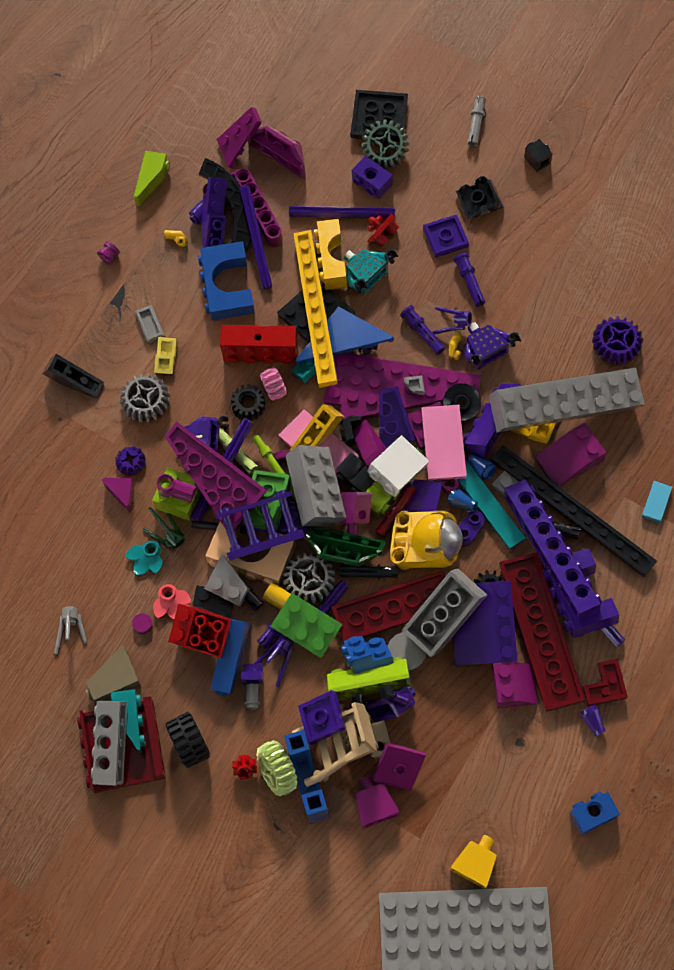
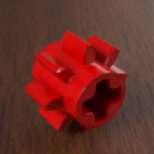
(244, 767)

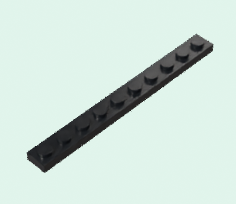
(575, 511)

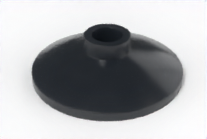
(468, 395)

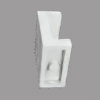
(397, 466)

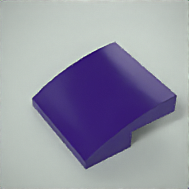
(426, 496)

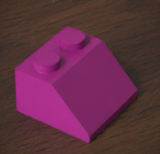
(513, 684)

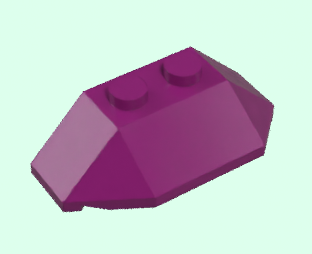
(280, 149)

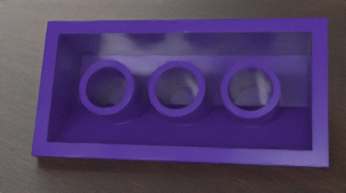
(484, 430)

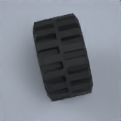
(187, 740)

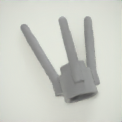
(69, 618)

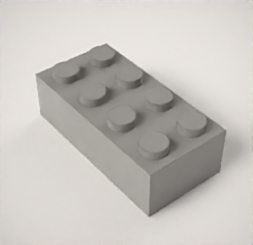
(315, 486)
(444, 612)

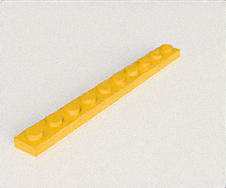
(315, 309)

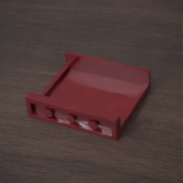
(138, 767)

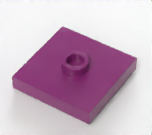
(399, 766)

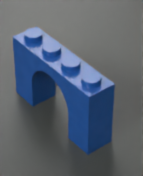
(221, 303)
(304, 768)

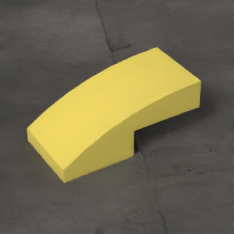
(165, 355)

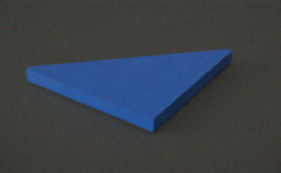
(347, 334)

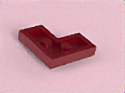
(610, 689)

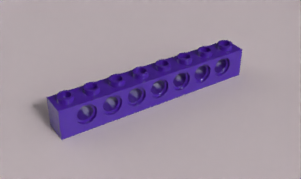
(581, 607)

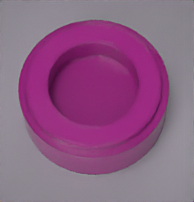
(280, 456)
(142, 623)

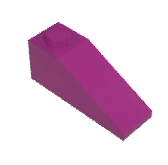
(368, 442)

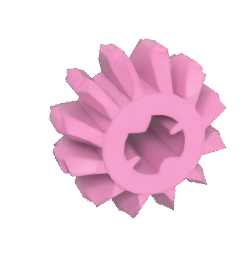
(273, 383)

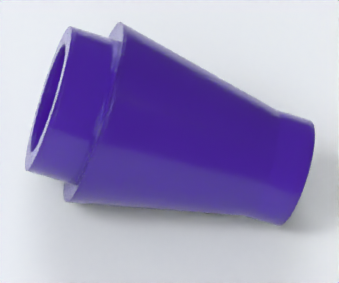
(593, 719)

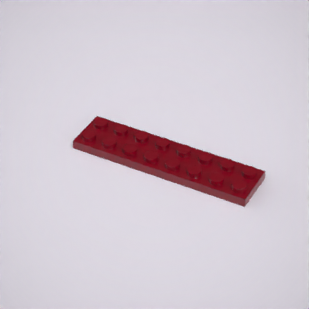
(542, 633)

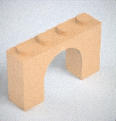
(268, 569)

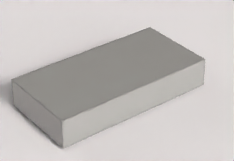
(149, 324)

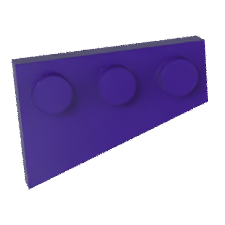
(393, 417)

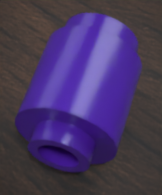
(196, 213)

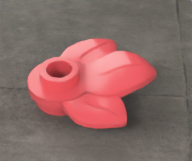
(169, 605)

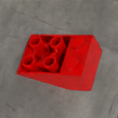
(200, 630)

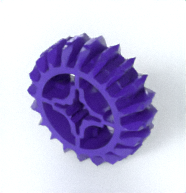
(618, 333)

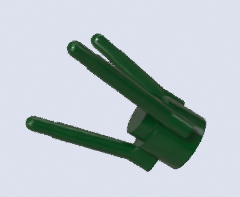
(173, 537)

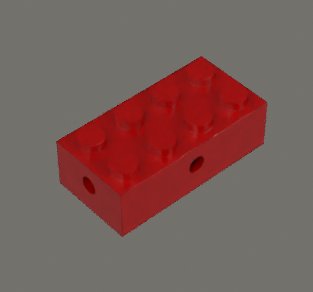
(259, 344)

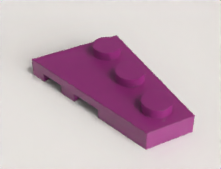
(237, 135)

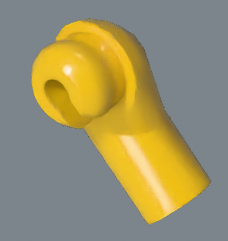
(177, 236)

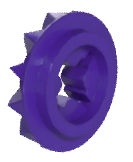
(138, 462)

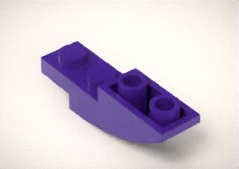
(212, 212)

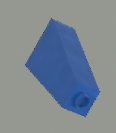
(229, 665)

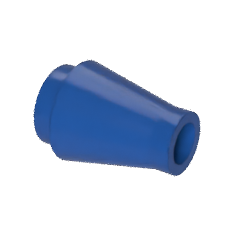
(482, 466)
(460, 500)

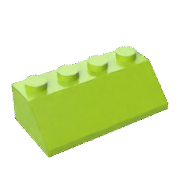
(369, 682)

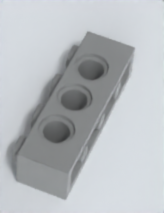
(117, 734)

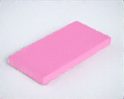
(443, 442)
(338, 449)

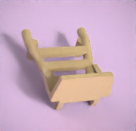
(353, 716)

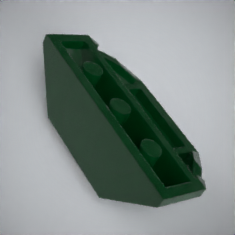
(343, 546)

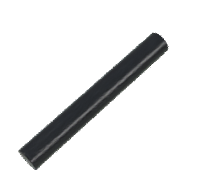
(212, 526)

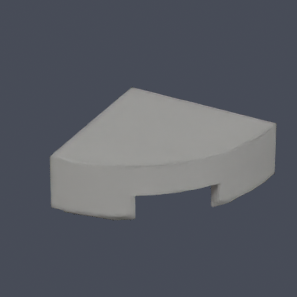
(415, 384)

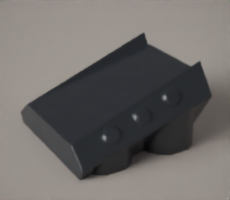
(479, 198)

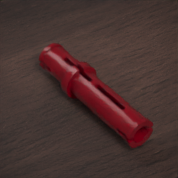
(398, 506)

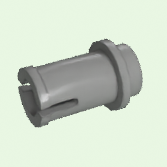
(252, 697)

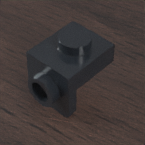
(348, 424)

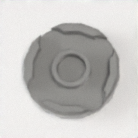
(407, 649)

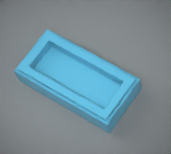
(657, 501)

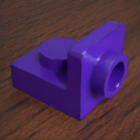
(252, 674)

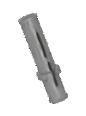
(477, 116)

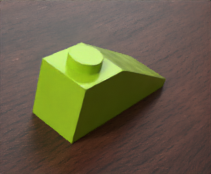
(151, 175)

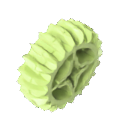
(276, 768)

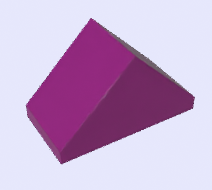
(121, 489)

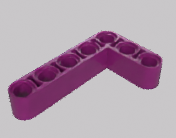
(263, 213)

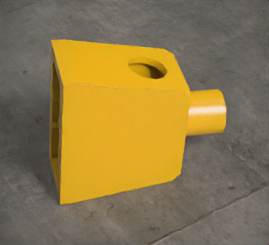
(476, 862)

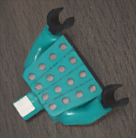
(367, 268)

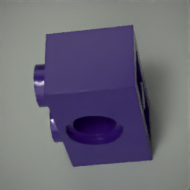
(369, 169)

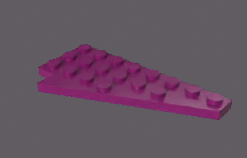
(364, 377)

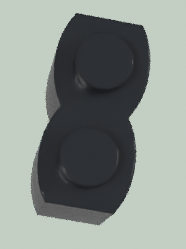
(354, 474)

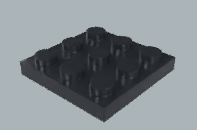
(378, 106)
(295, 311)

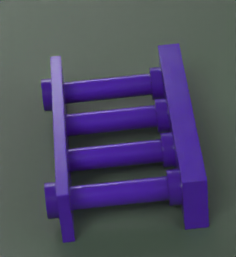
(255, 544)

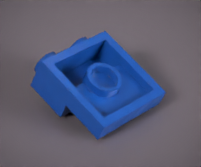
(366, 655)

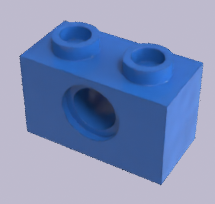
(586, 822)

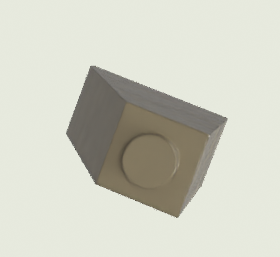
(113, 676)

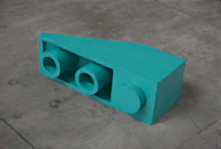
(134, 720)

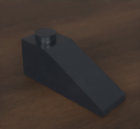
(72, 376)

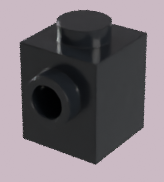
(538, 155)

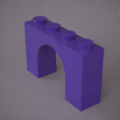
(608, 612)

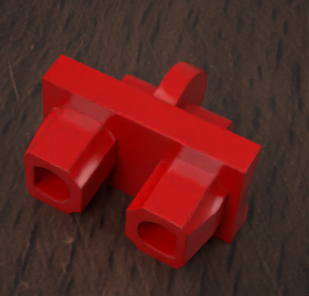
(378, 237)

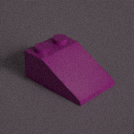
(571, 455)

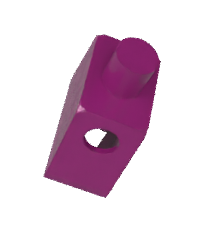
(357, 510)
(374, 803)

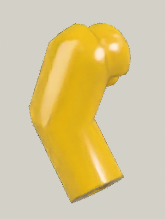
(454, 342)

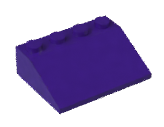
(490, 629)

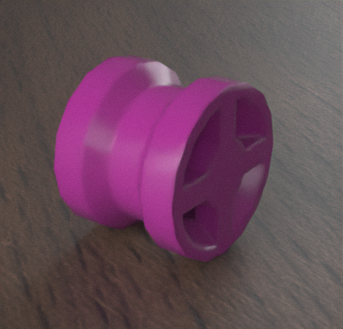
(108, 252)

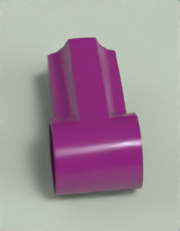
(177, 489)

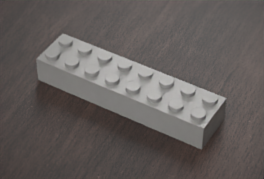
(566, 399)

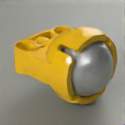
(426, 540)

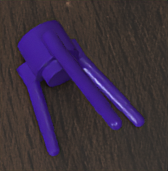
(461, 318)
(281, 647)

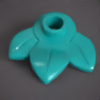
(143, 560)

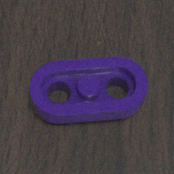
(470, 527)

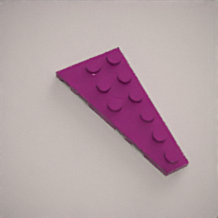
(215, 476)

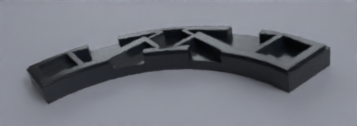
(233, 195)

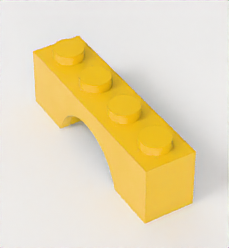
(333, 270)

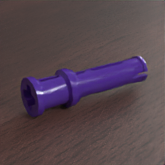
(467, 272)
(415, 324)

